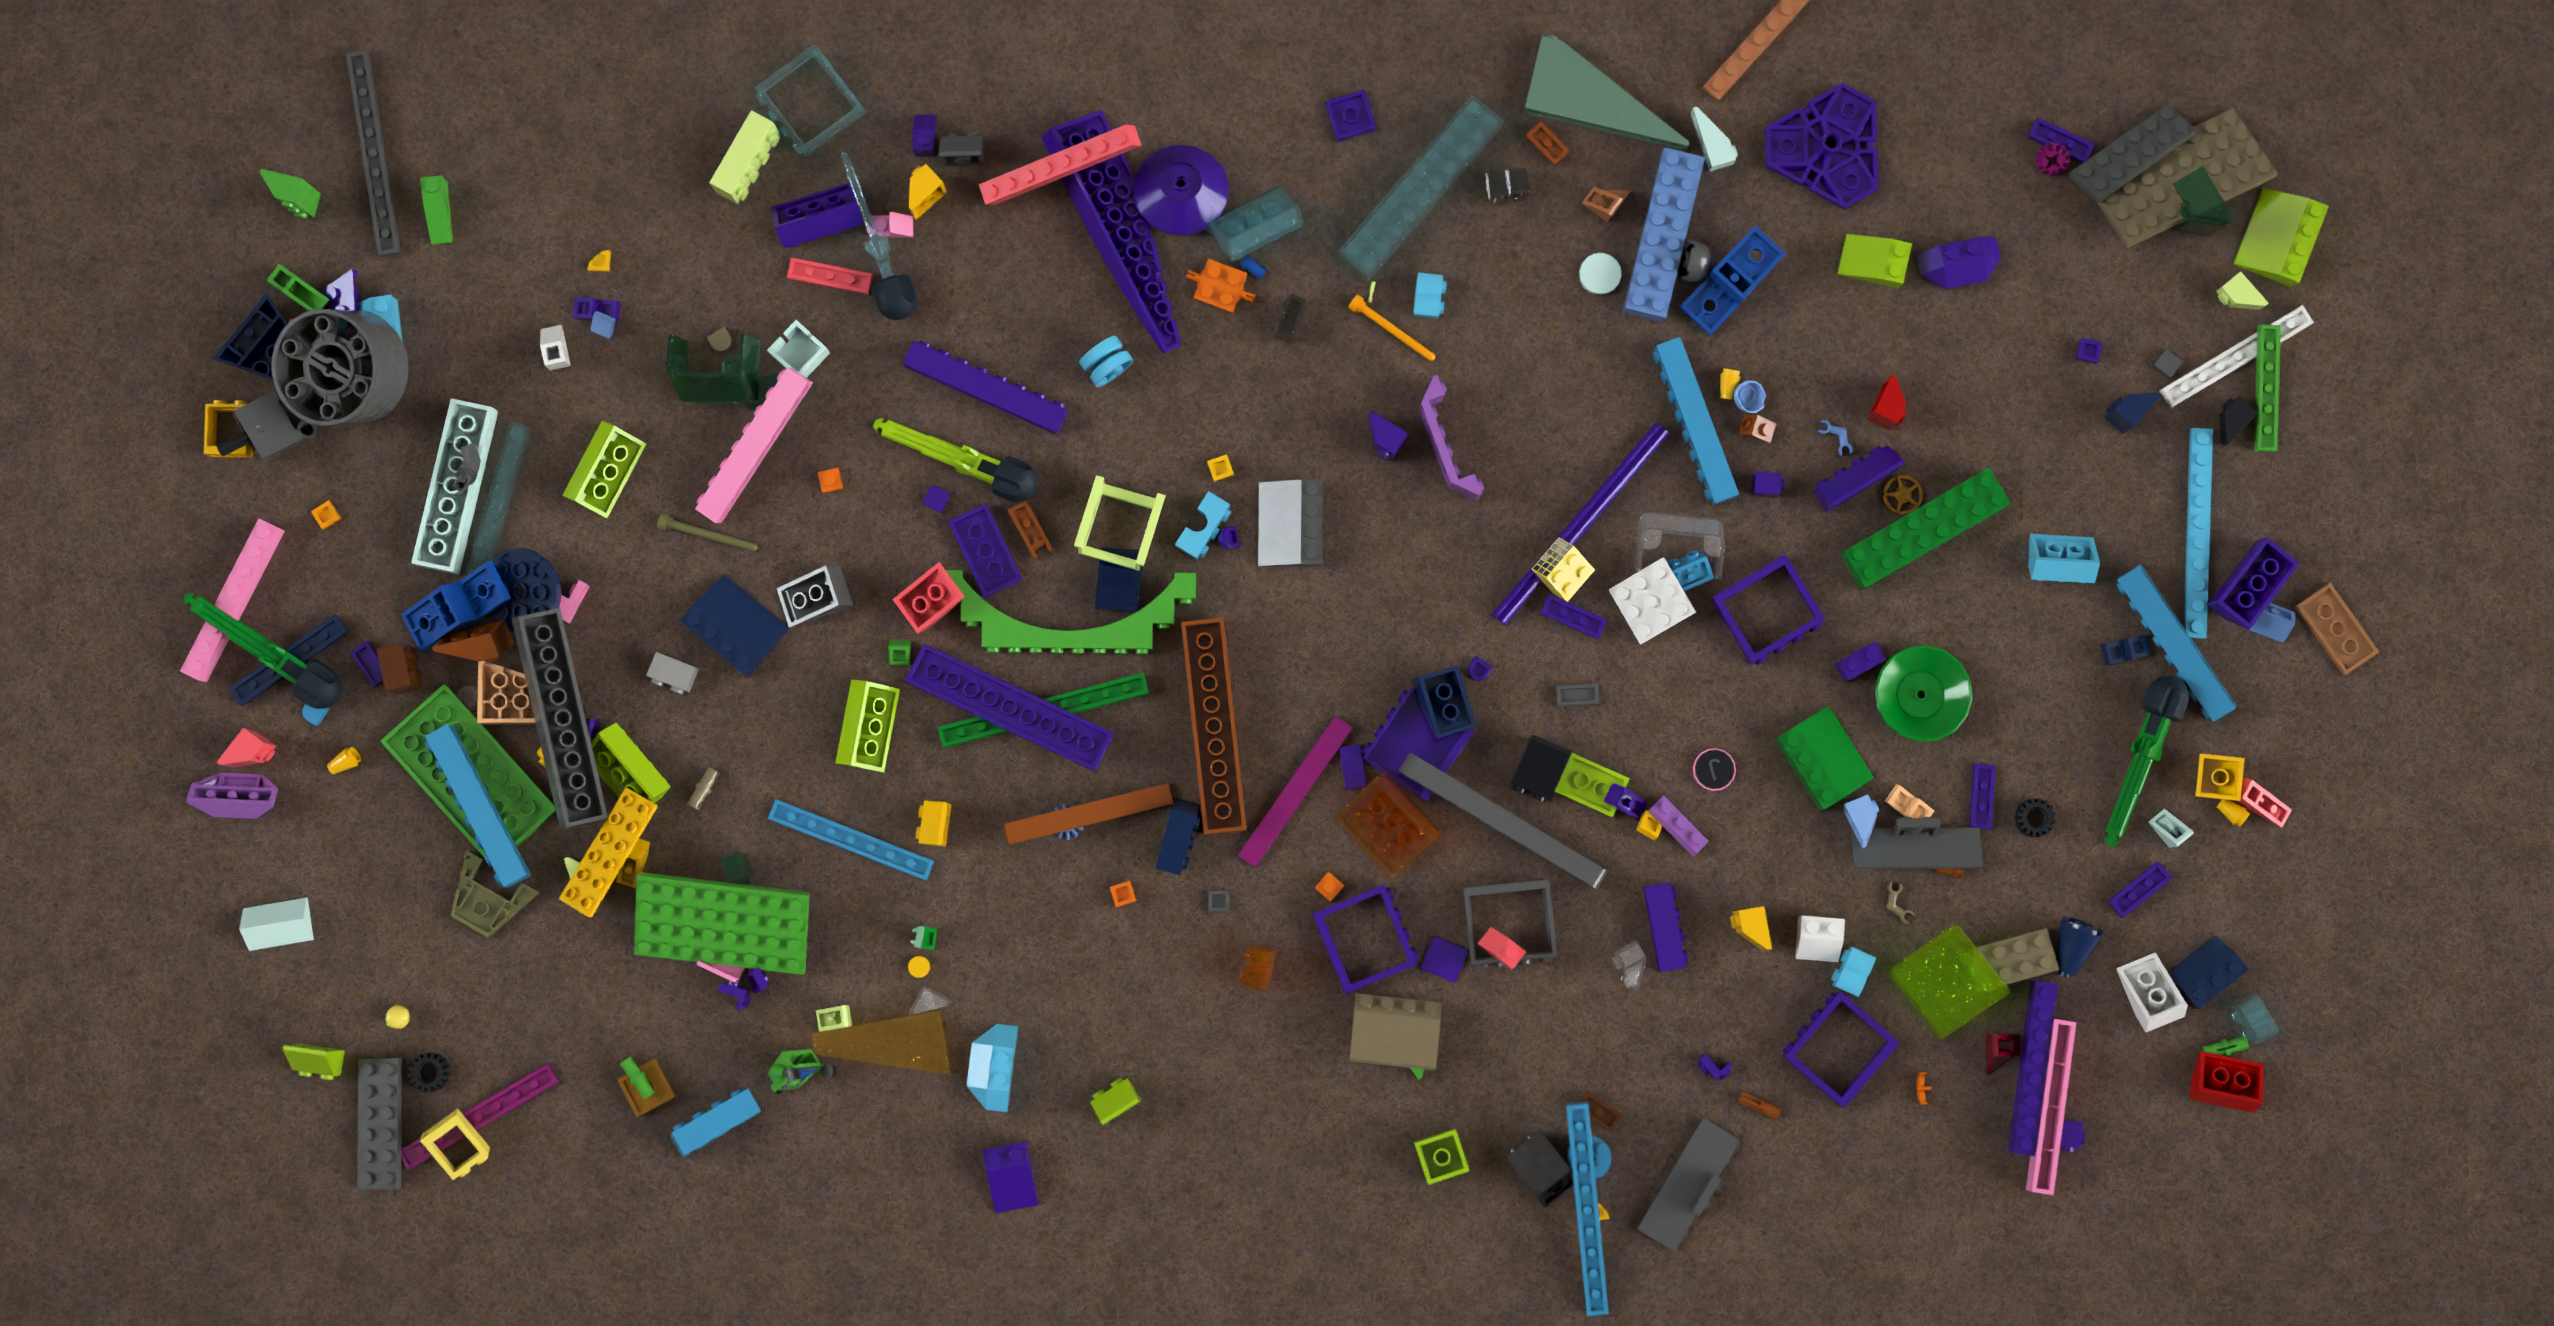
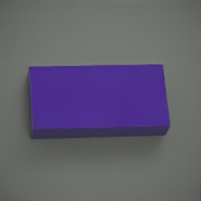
(368, 662)
(1352, 766)

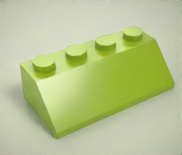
(604, 469)
(867, 725)
(625, 766)

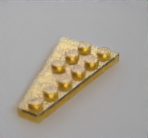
(900, 1042)

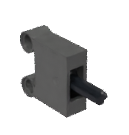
(266, 428)

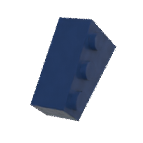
(1178, 837)

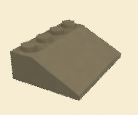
(1395, 1031)

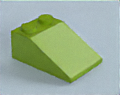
(1875, 260)
(315, 1059)

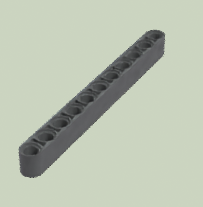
(1502, 821)

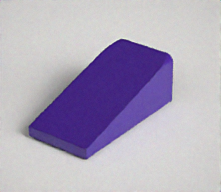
(1625, 801)

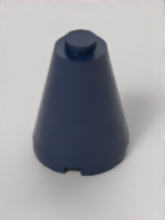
(2075, 945)

